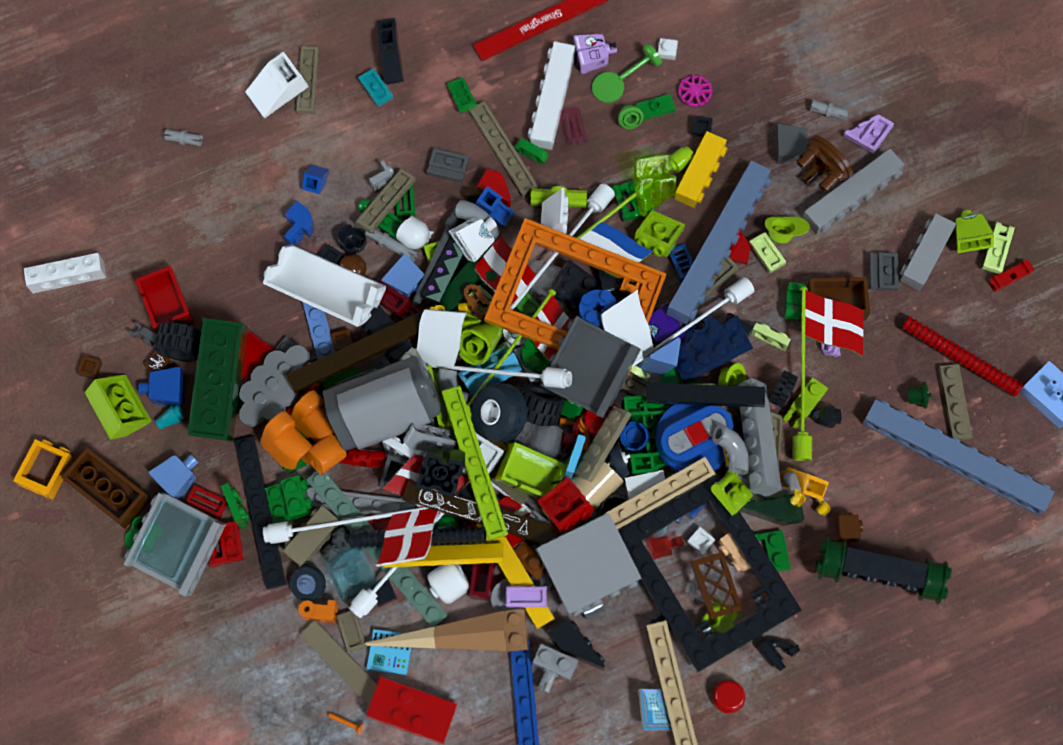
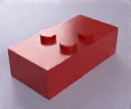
(411, 710)

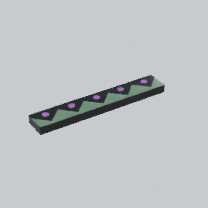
(443, 271)

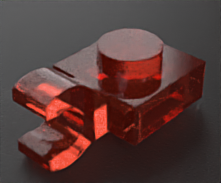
(662, 548)

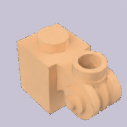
(729, 548)

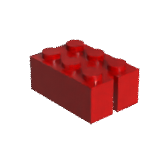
(164, 298)

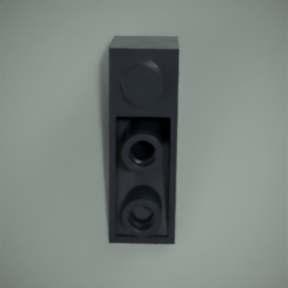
(571, 643)

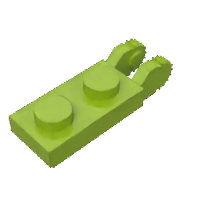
(813, 394)

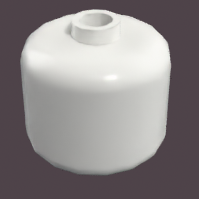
(448, 583)

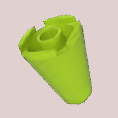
(479, 343)

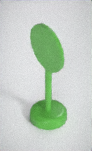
(609, 86)

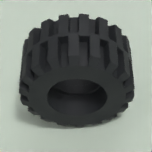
(178, 341)
(542, 405)

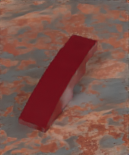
(397, 303)

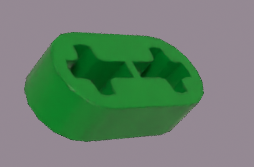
(531, 151)

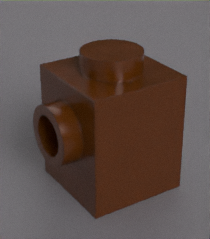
(849, 527)

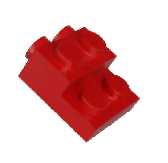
(566, 506)

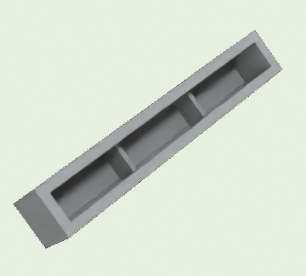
(853, 191)
(760, 445)

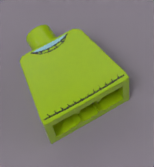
(973, 232)

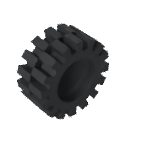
(783, 389)

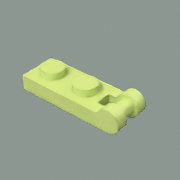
(997, 255)

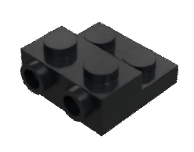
(572, 285)

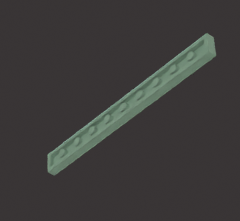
(401, 576)

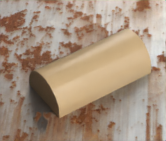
(602, 486)

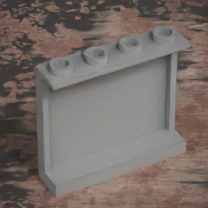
(589, 564)

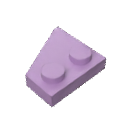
(870, 133)

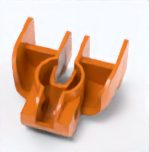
(289, 445)

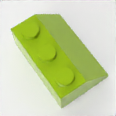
(117, 406)

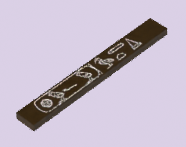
(468, 510)

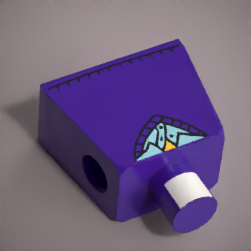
(663, 326)

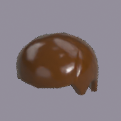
(354, 263)

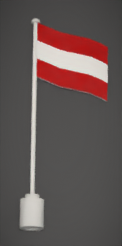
(498, 254)

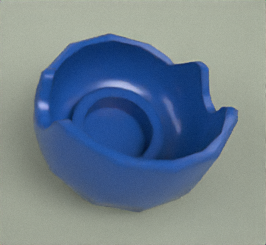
(634, 436)

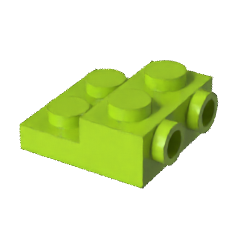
(659, 233)

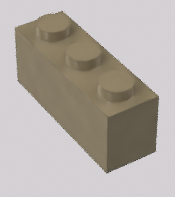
(309, 542)

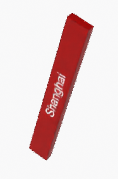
(533, 26)

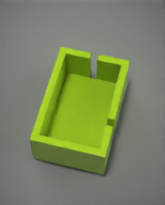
(529, 470)

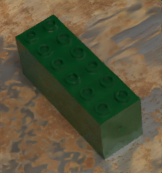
(218, 379)

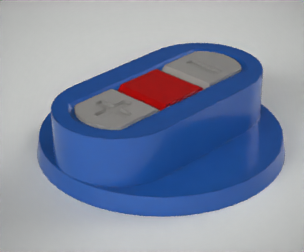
(686, 435)

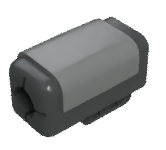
(381, 403)

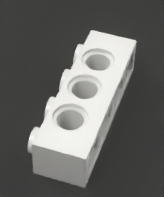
(65, 273)

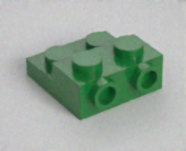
(289, 499)

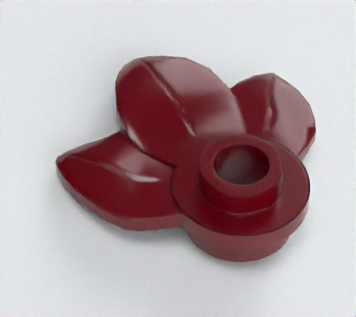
(570, 437)

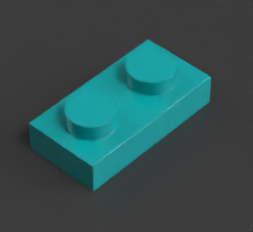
(375, 87)

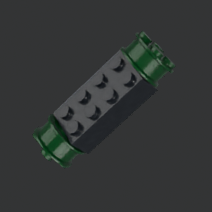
(926, 577)

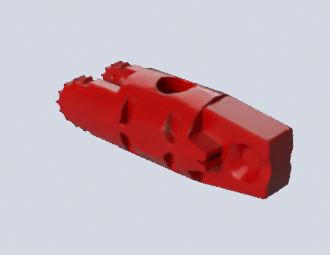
(365, 458)

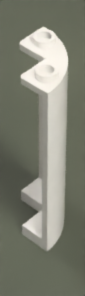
(324, 285)

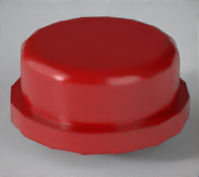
(728, 696)

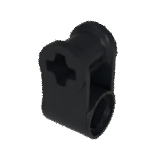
(609, 283)

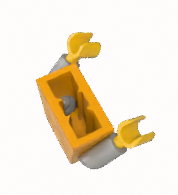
(803, 483)

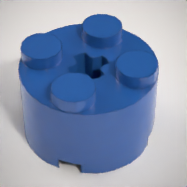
(594, 301)

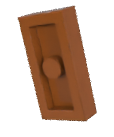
(530, 560)

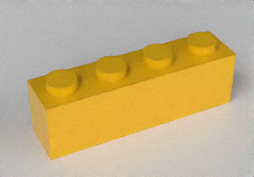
(700, 170)

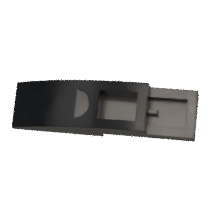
(390, 51)

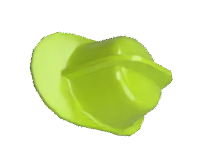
(785, 228)
(732, 376)

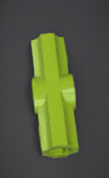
(576, 198)

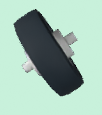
(619, 460)

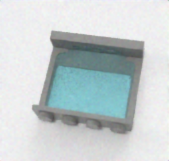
(174, 543)

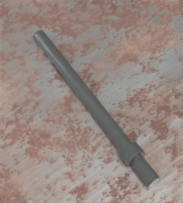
(450, 224)

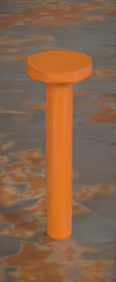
(359, 728)

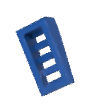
(677, 268)

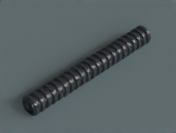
(438, 537)

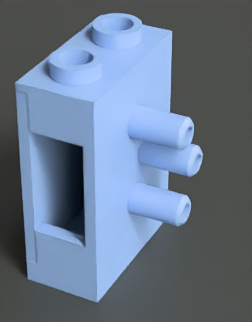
(1046, 393)

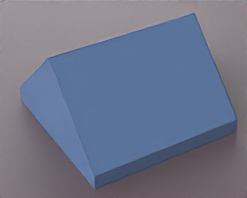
(663, 359)

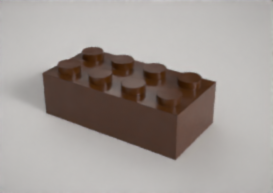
(105, 488)

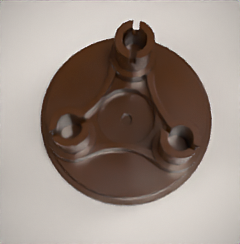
(826, 160)

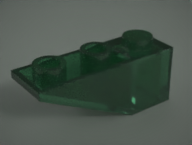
(775, 510)

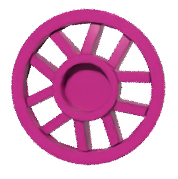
(695, 91)

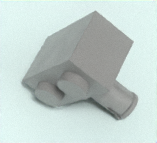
(554, 665)

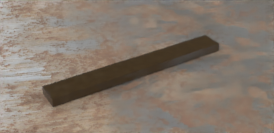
(354, 353)

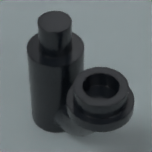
(768, 650)

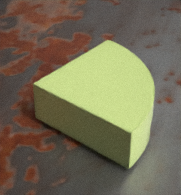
(639, 373)

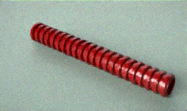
(962, 356)

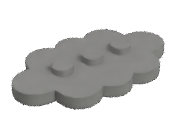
(269, 390)

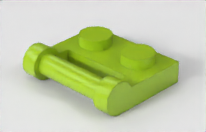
(736, 496)

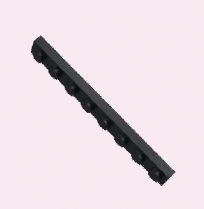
(260, 512)

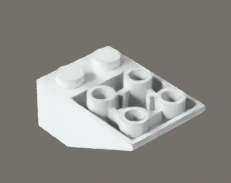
(276, 85)
(556, 211)

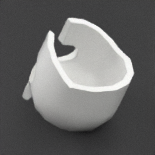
(413, 233)

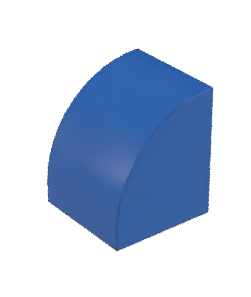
(315, 179)

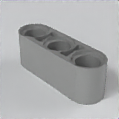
(419, 435)

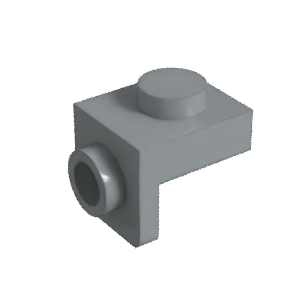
(380, 180)

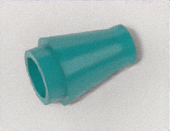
(170, 417)

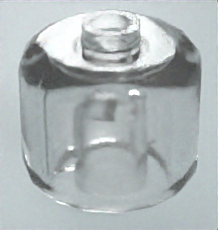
(547, 441)

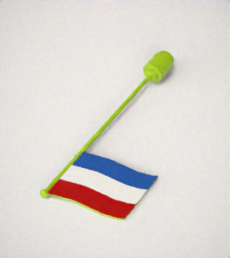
(616, 241)

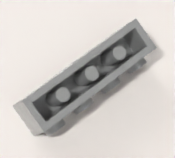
(927, 252)

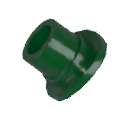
(920, 395)

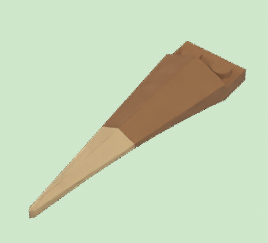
(491, 632)

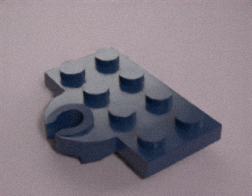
(711, 346)

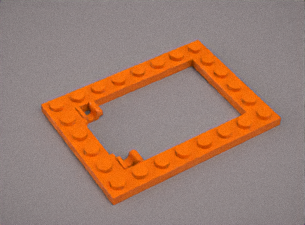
(647, 280)

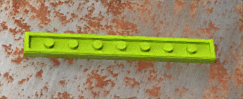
(474, 463)

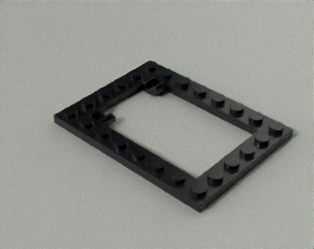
(713, 646)

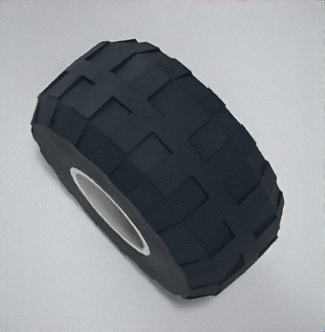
(499, 412)

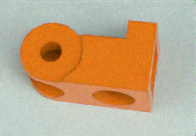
(318, 612)

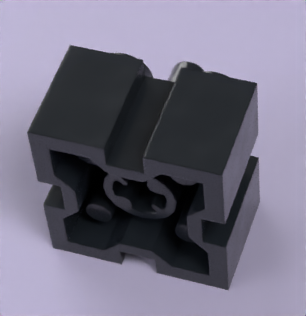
(440, 470)

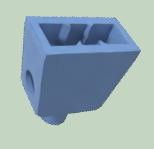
(404, 277)
(175, 475)

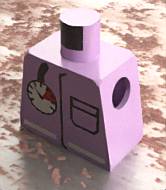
(592, 51)

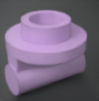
(830, 350)

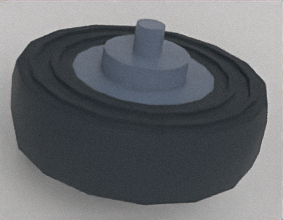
(307, 583)

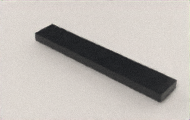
(705, 395)

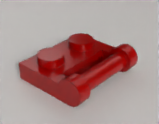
(230, 545)

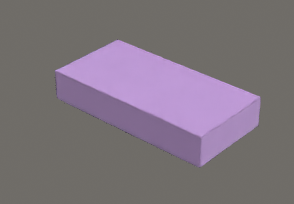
(526, 596)

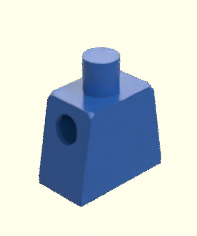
(165, 387)

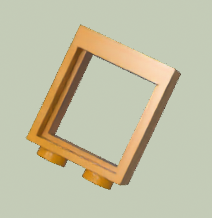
(56, 480)

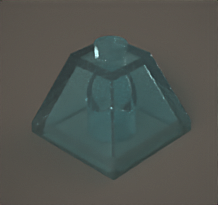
(351, 573)

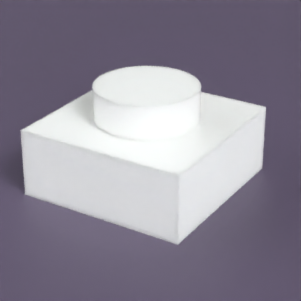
(667, 48)
(701, 541)

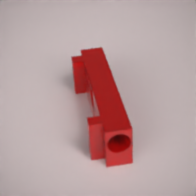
(1019, 271)

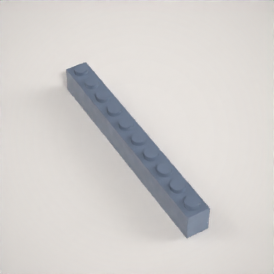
(719, 242)
(958, 457)

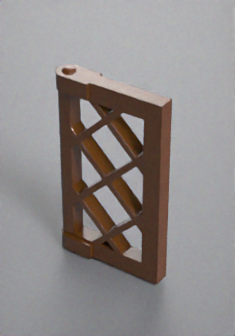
(701, 583)

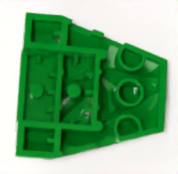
(647, 459)

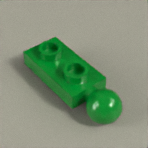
(389, 224)

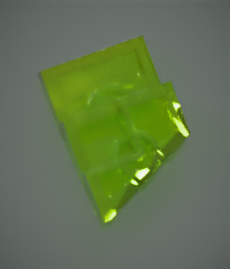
(652, 181)

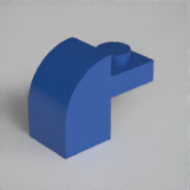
(491, 203)
(302, 223)

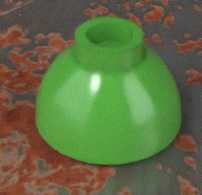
(630, 117)

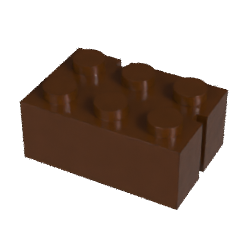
(855, 293)

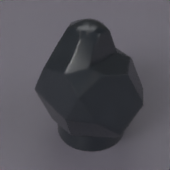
(827, 416)

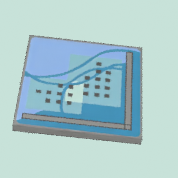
(653, 710)

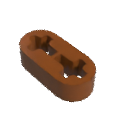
(473, 304)

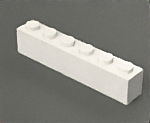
(552, 95)

